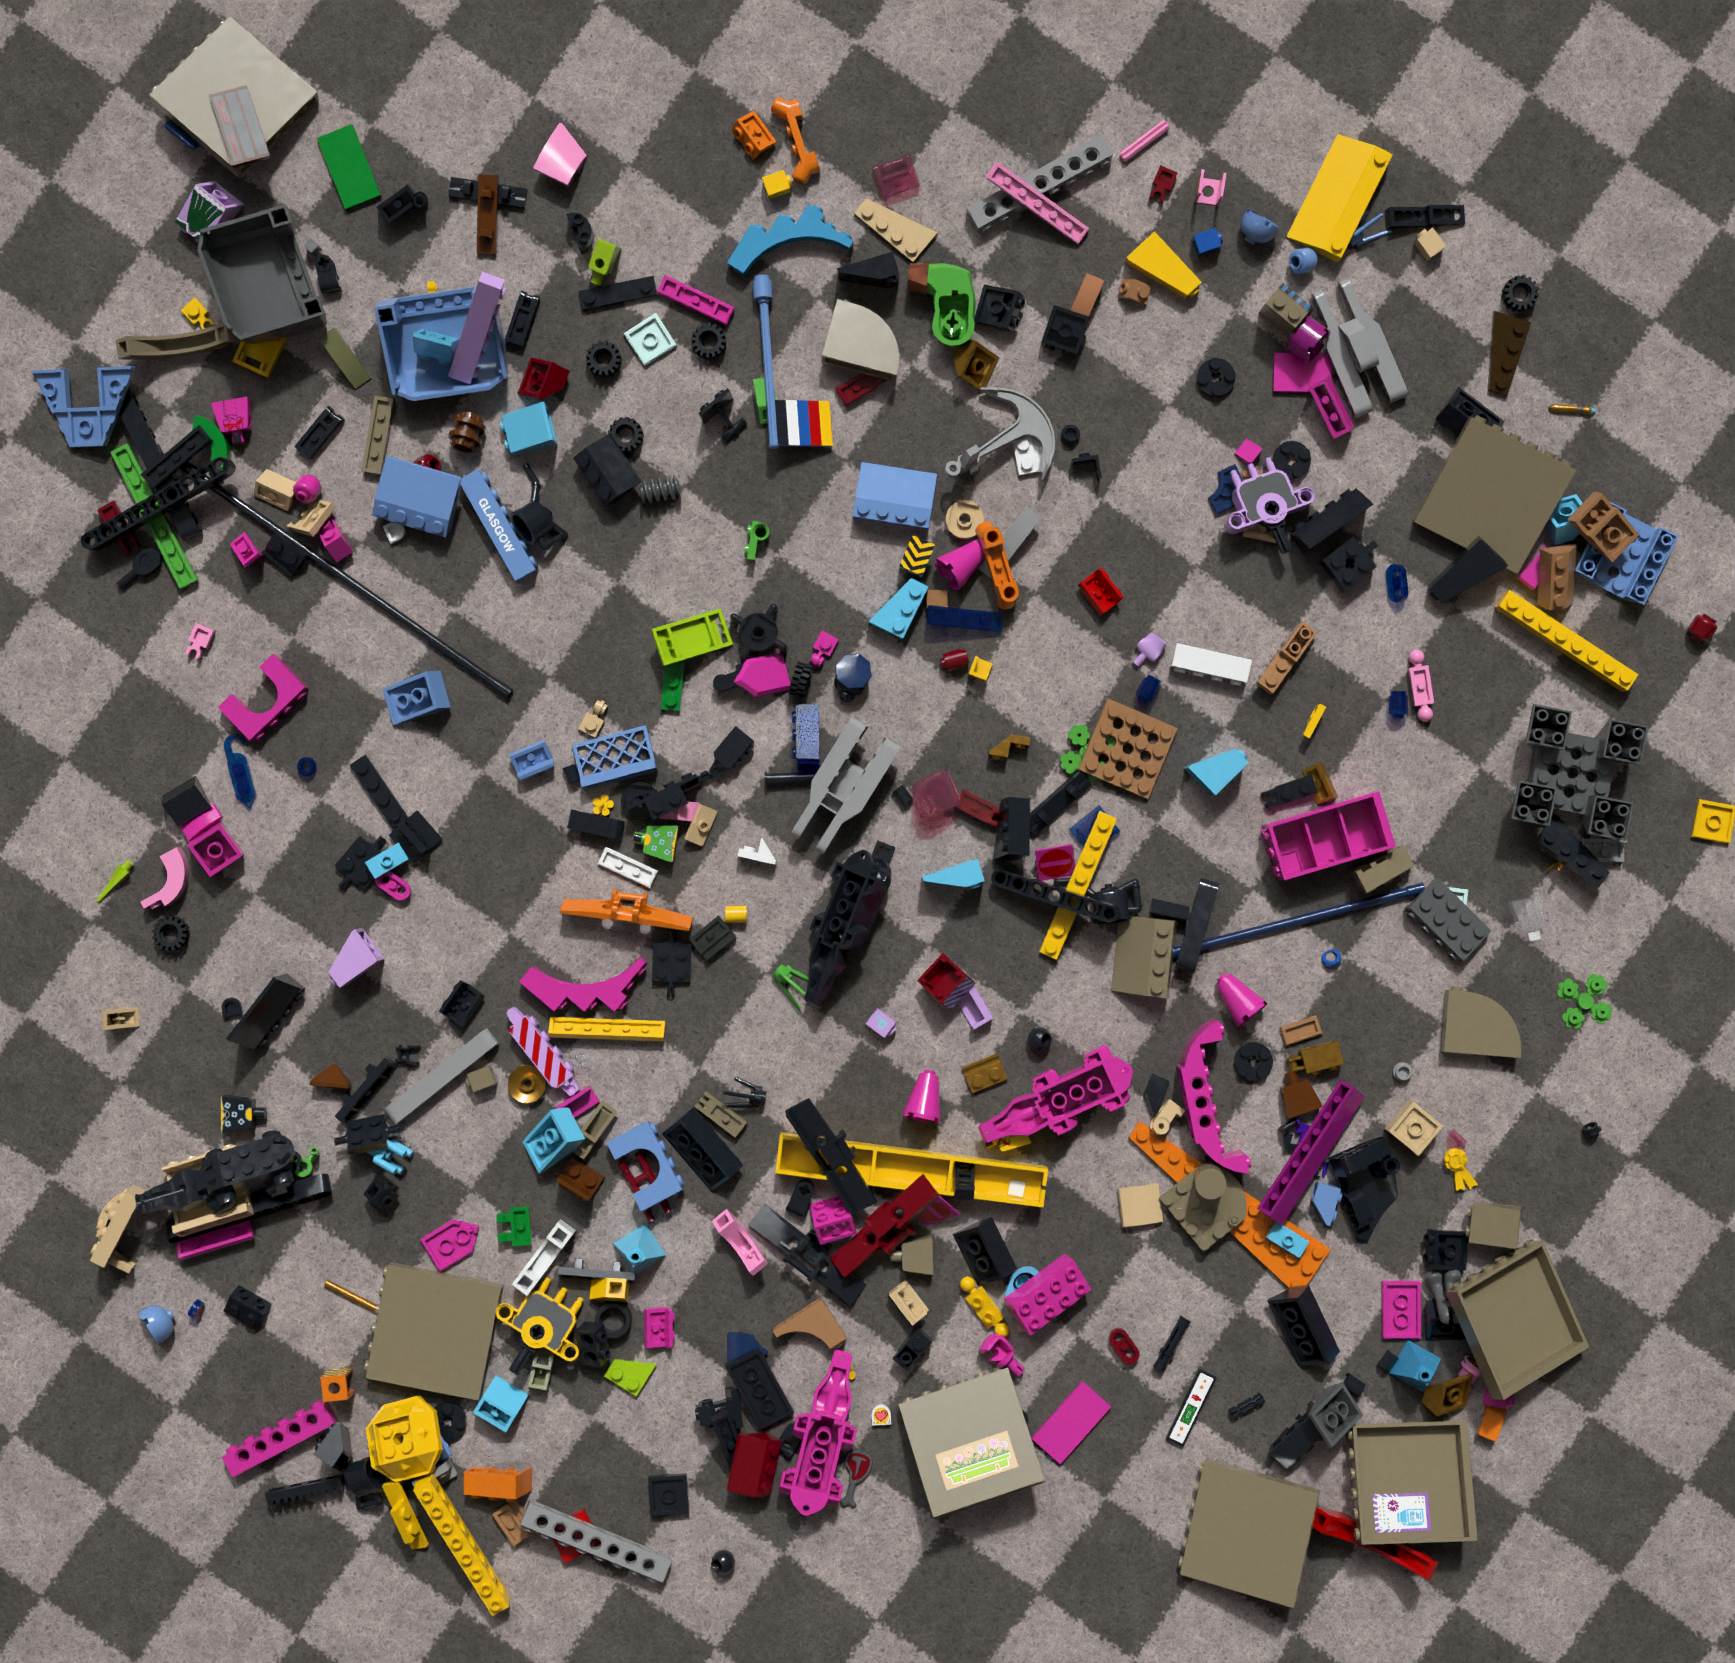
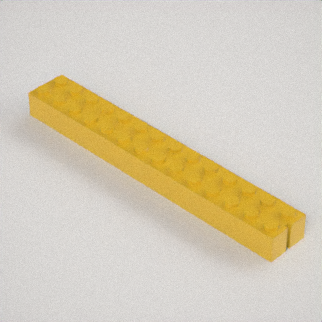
(902, 1166)

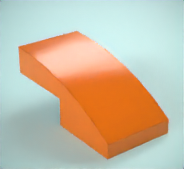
(1491, 1422)

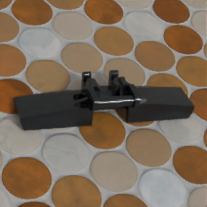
(849, 1185)
(777, 1232)

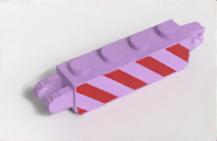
(541, 1052)

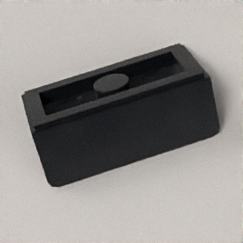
(1169, 909)

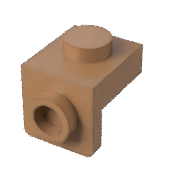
(1134, 291)

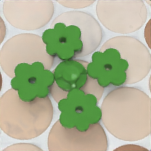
(1082, 740)
(1584, 1001)

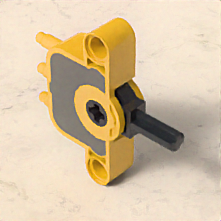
(546, 1313)

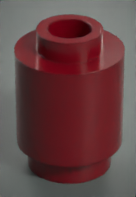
(954, 659)

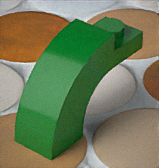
(220, 445)

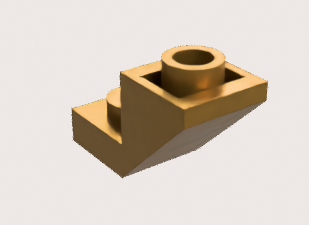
(1002, 749)

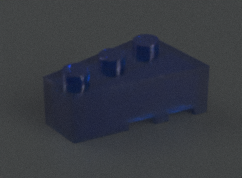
(806, 737)

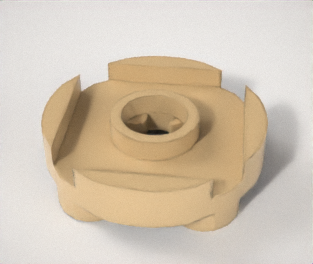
(958, 510)

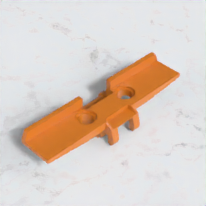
(640, 913)

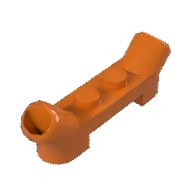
(792, 113)
(998, 565)

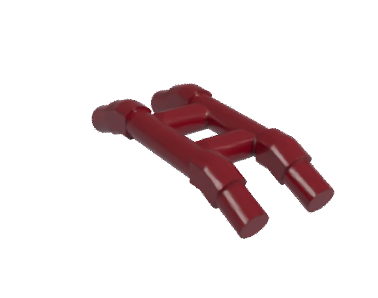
(647, 1175)

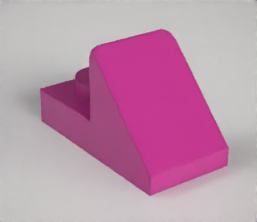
(246, 550)

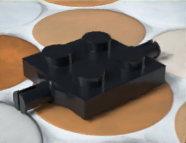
(354, 859)
(671, 962)
(367, 1134)

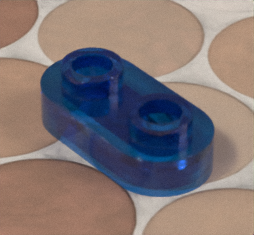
(1397, 583)

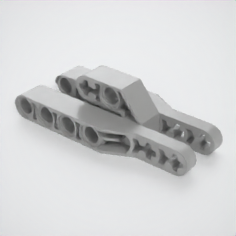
(1366, 347)
(843, 785)

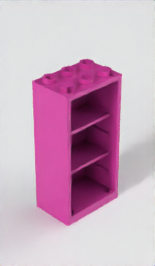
(1328, 836)

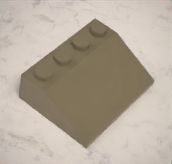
(1144, 956)

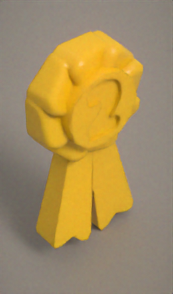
(1456, 1160)

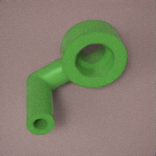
(308, 1162)

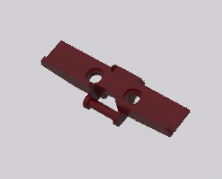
(881, 1222)

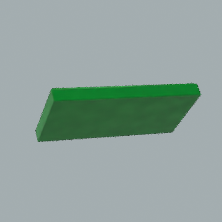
(349, 167)

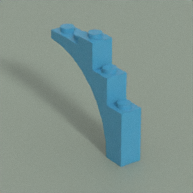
(809, 227)

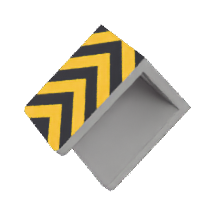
(917, 556)

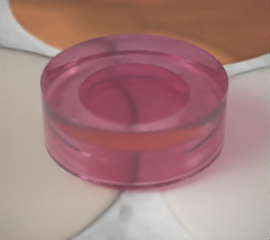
(1457, 1137)

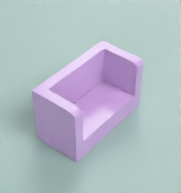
(974, 1008)

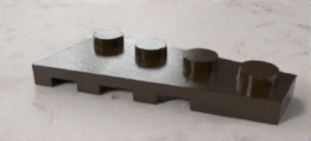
(1506, 347)

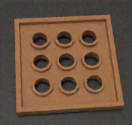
(1132, 761)

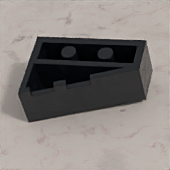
(1013, 830)
(1296, 1440)

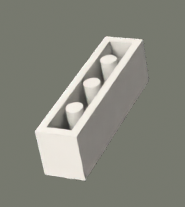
(1210, 663)

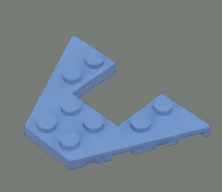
(88, 424)

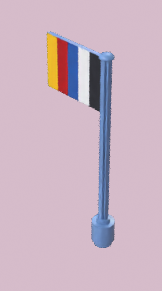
(788, 420)

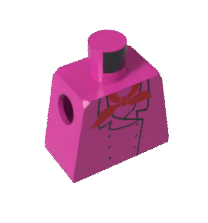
(234, 417)

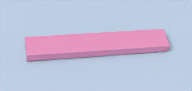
(1037, 202)

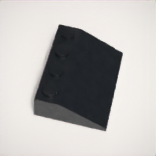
(266, 1012)

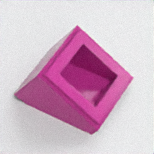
(1248, 451)

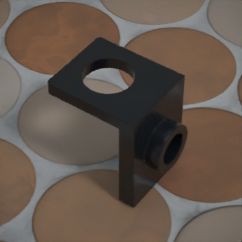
(1085, 457)

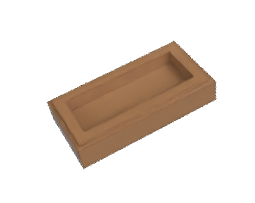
(1301, 1030)

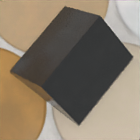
(186, 801)

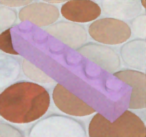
(476, 327)

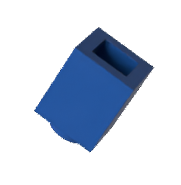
(1207, 242)

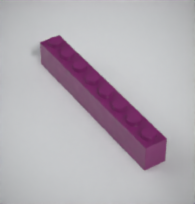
(1311, 1152)

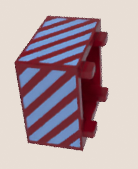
(946, 981)

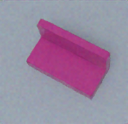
(580, 1101)

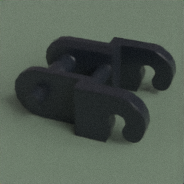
(400, 1048)

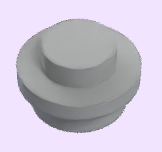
(1402, 1071)

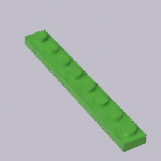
(159, 527)

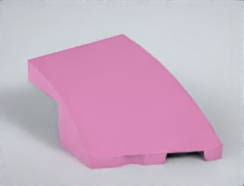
(560, 157)

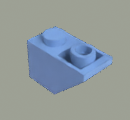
(1325, 1200)

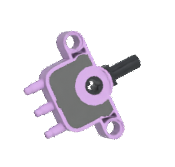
(1264, 493)

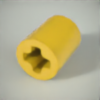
(736, 914)

